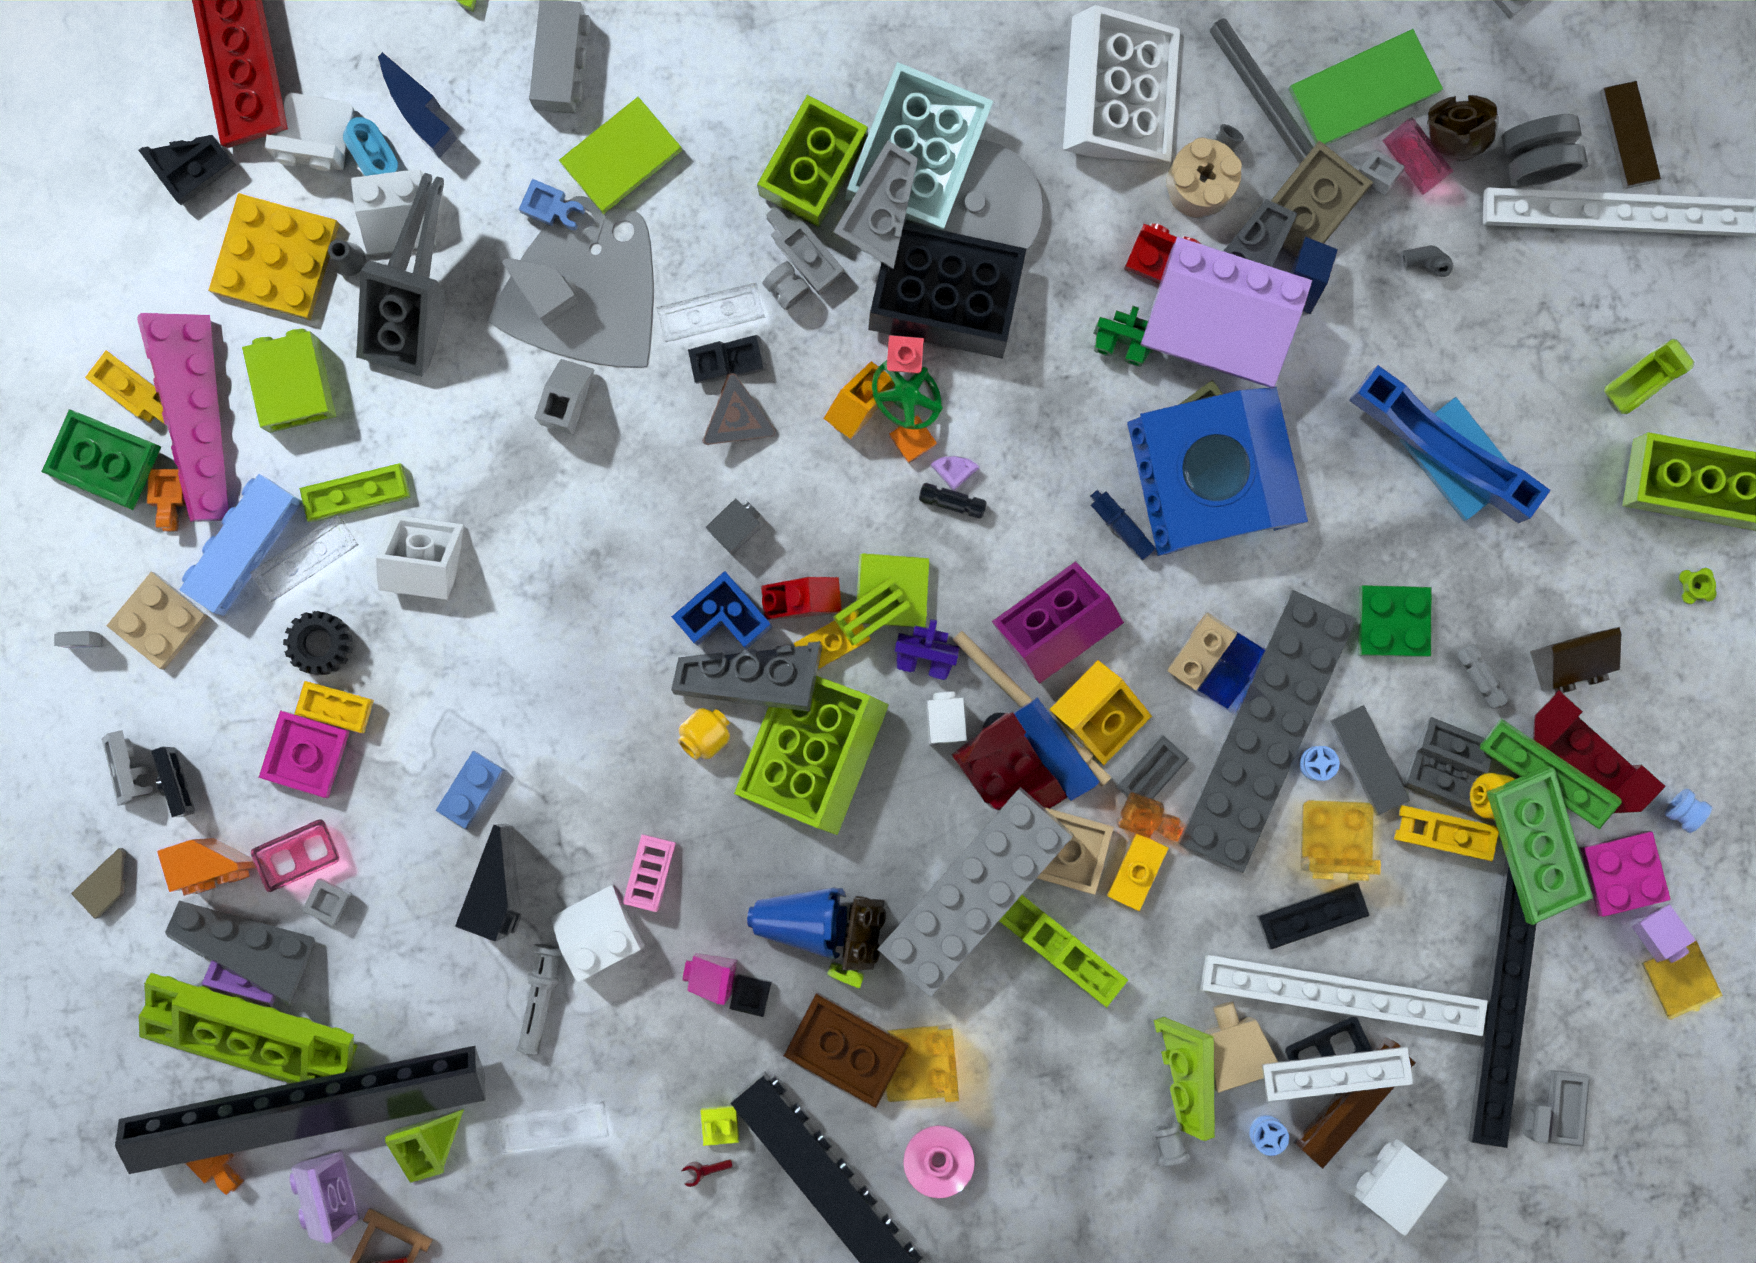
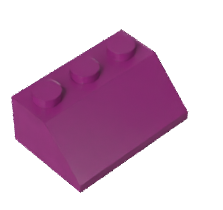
(1058, 622)

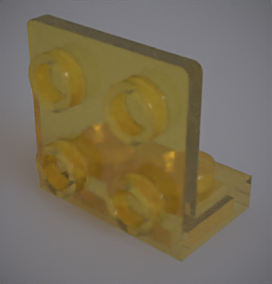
(927, 1066)

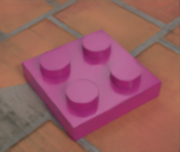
(304, 754)
(1625, 873)

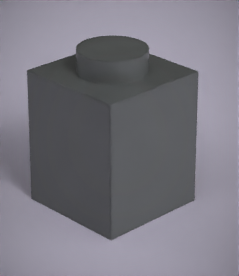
(735, 525)

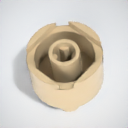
(1208, 159)

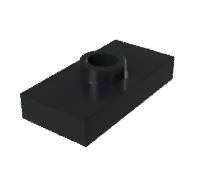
(172, 782)

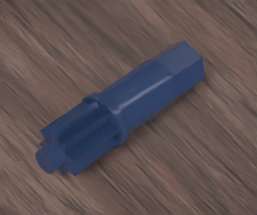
(1121, 524)

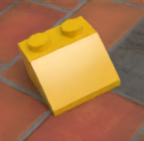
(1101, 712)

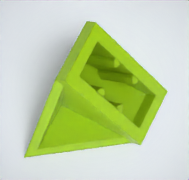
(424, 1146)

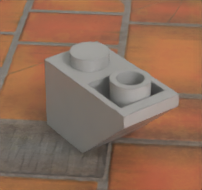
(564, 396)

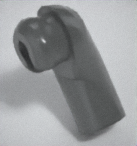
(1431, 258)

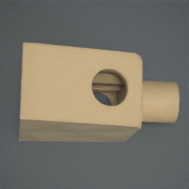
(1238, 1049)

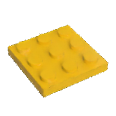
(273, 256)

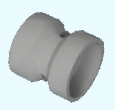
(784, 283)

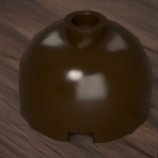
(1463, 127)

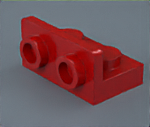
(1152, 252)

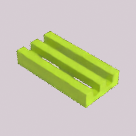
(896, 594)

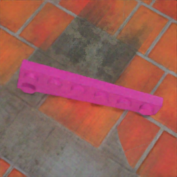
(186, 382)

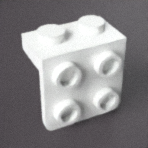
(312, 133)

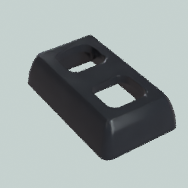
(1321, 1039)

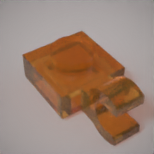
(1145, 815)

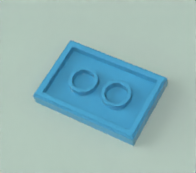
(1459, 496)

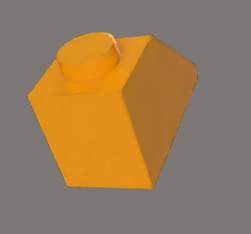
(856, 402)

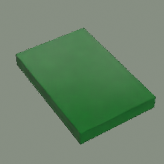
(101, 459)

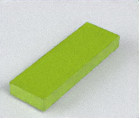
(354, 492)

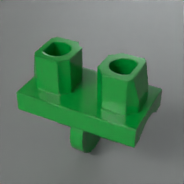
(1110, 332)

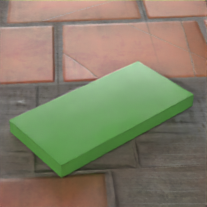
(1365, 88)
(1539, 845)

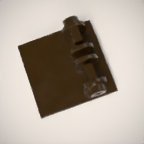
(866, 920)

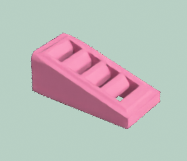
(637, 869)

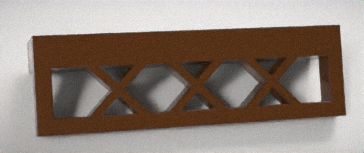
(1342, 1118)

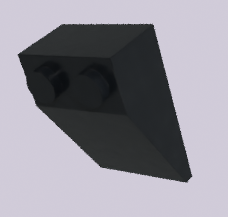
(494, 891)

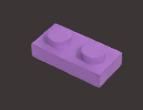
(232, 985)

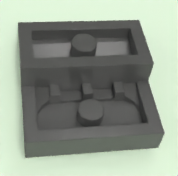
(1447, 764)

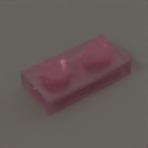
(1418, 155)

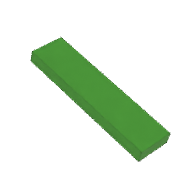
(1525, 756)

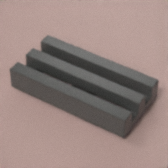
(1172, 749)

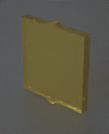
(1683, 983)

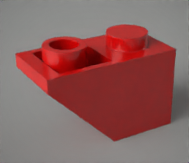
(801, 598)

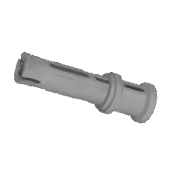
(542, 982)

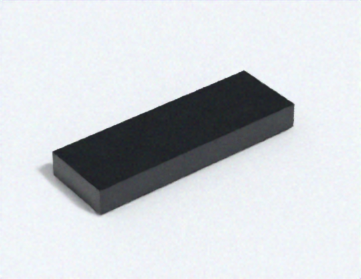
(1313, 915)

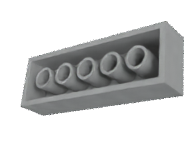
(975, 892)

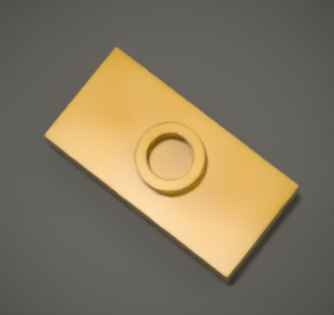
(833, 641)
(334, 707)
(1137, 871)

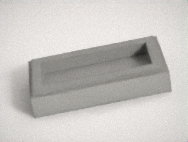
(1569, 1107)

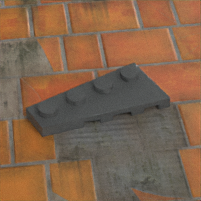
(764, 678)
(255, 951)

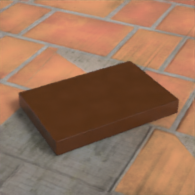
(846, 1050)

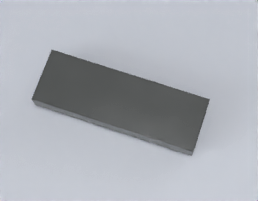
(1370, 760)

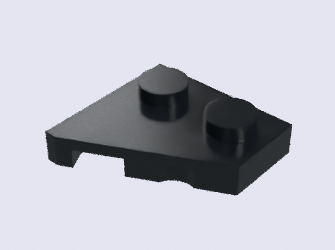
(188, 165)

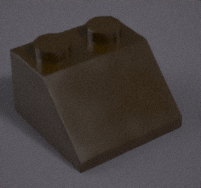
(1577, 660)

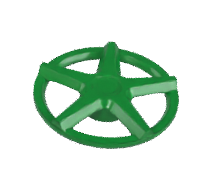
(907, 395)

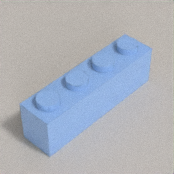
(240, 544)

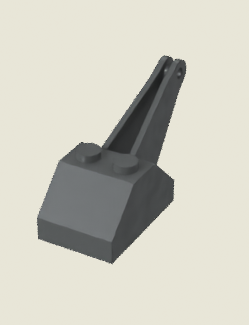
(403, 309)

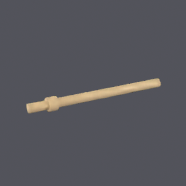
(1019, 695)

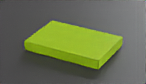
(620, 155)

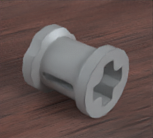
(1169, 1144)

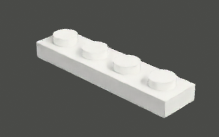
(1337, 1074)

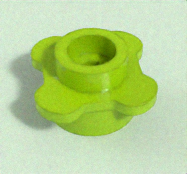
(1707, 585)

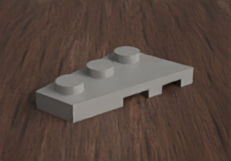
(880, 205)

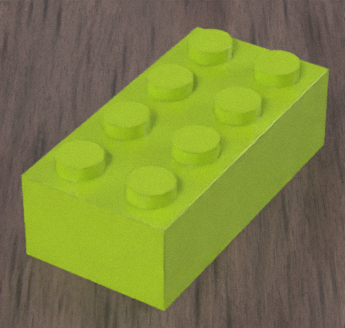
(1692, 480)

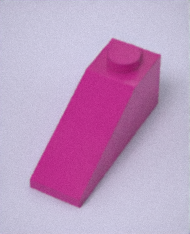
(710, 977)

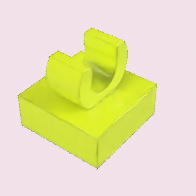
(719, 1125)

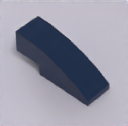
(417, 107)

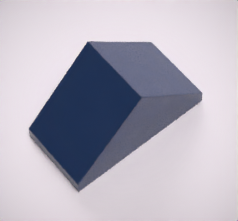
(1314, 263)

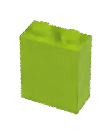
(288, 380)

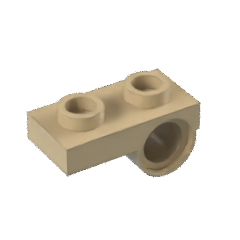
(1202, 651)

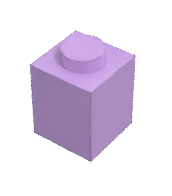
(1664, 934)

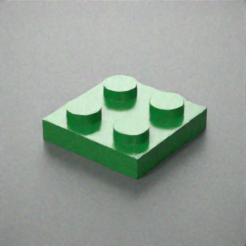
(1394, 621)

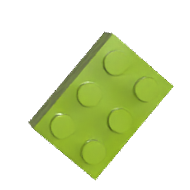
(812, 161)

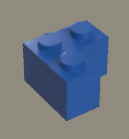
(718, 605)

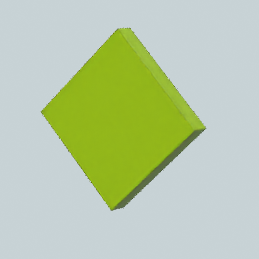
(910, 576)

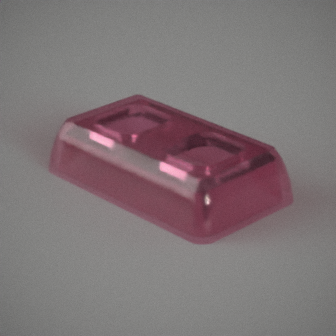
(294, 843)

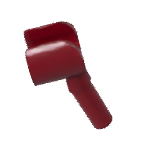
(704, 1170)

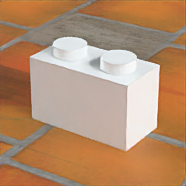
(946, 719)

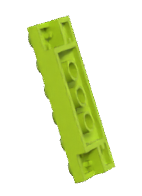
(242, 1032)

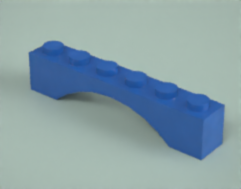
(1406, 416)

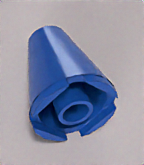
(803, 920)

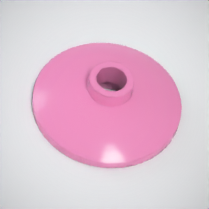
(944, 1179)

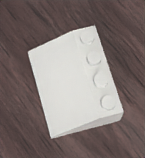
(1121, 87)

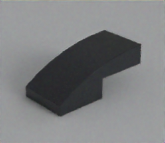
(719, 359)

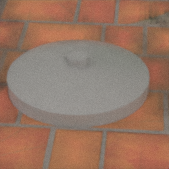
(997, 198)

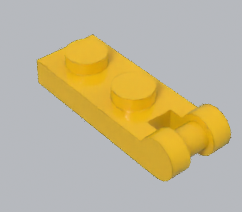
(1448, 833)

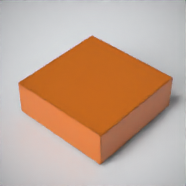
(912, 442)

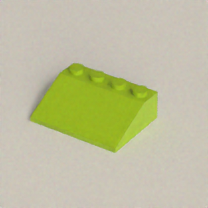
(813, 758)

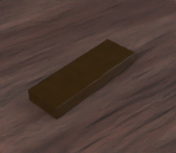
(1630, 135)

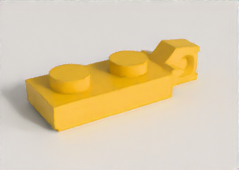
(126, 387)

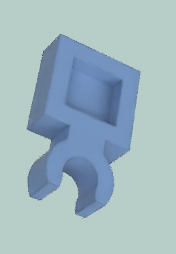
(547, 204)

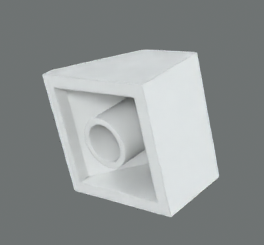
(383, 206)
(419, 557)
(595, 933)
(1400, 1186)

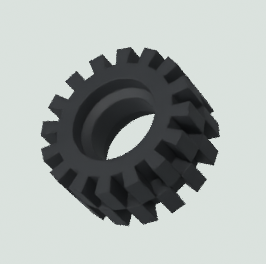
(297, 643)

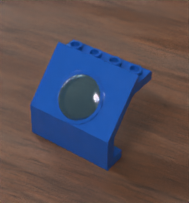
(1216, 469)

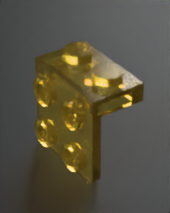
(1338, 840)

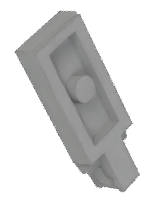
(804, 250)

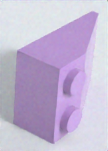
(324, 1196)

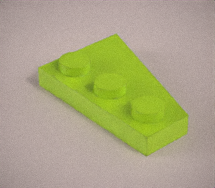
(1192, 1069)

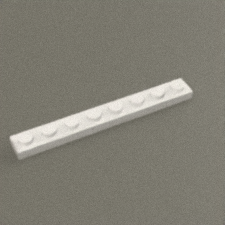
(1619, 212)
(1344, 995)

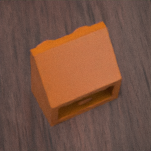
(200, 862)

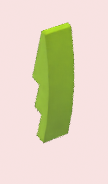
(1064, 950)

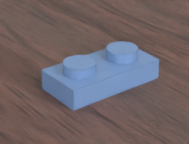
(470, 789)

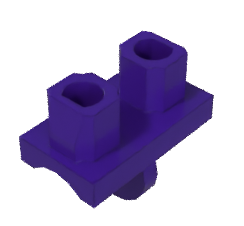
(912, 647)

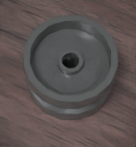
(1544, 150)

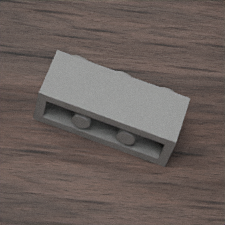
(558, 56)

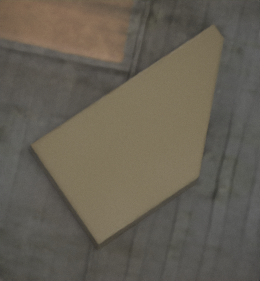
(103, 886)

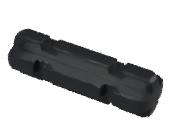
(952, 500)

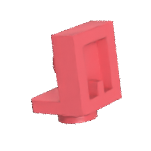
(905, 354)

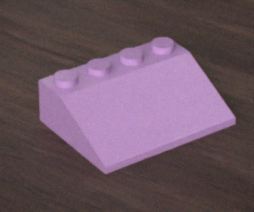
(1225, 312)

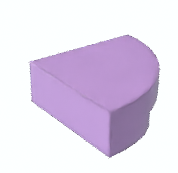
(954, 470)

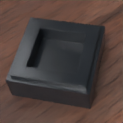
(750, 995)

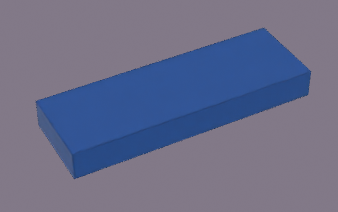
(1055, 750)

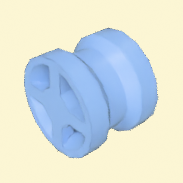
(1326, 762)
(1688, 810)
(1273, 1141)

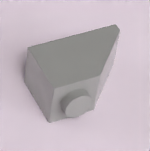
(543, 287)

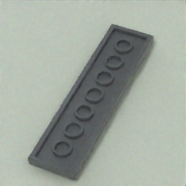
(1267, 731)

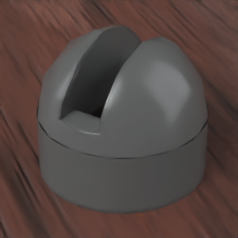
(1229, 136)

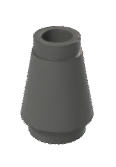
(346, 257)

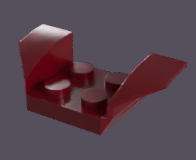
(1571, 739)
(1003, 761)

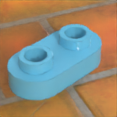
(372, 151)

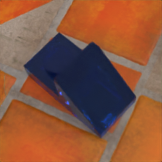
(1232, 671)

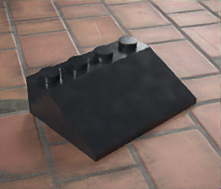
(949, 290)

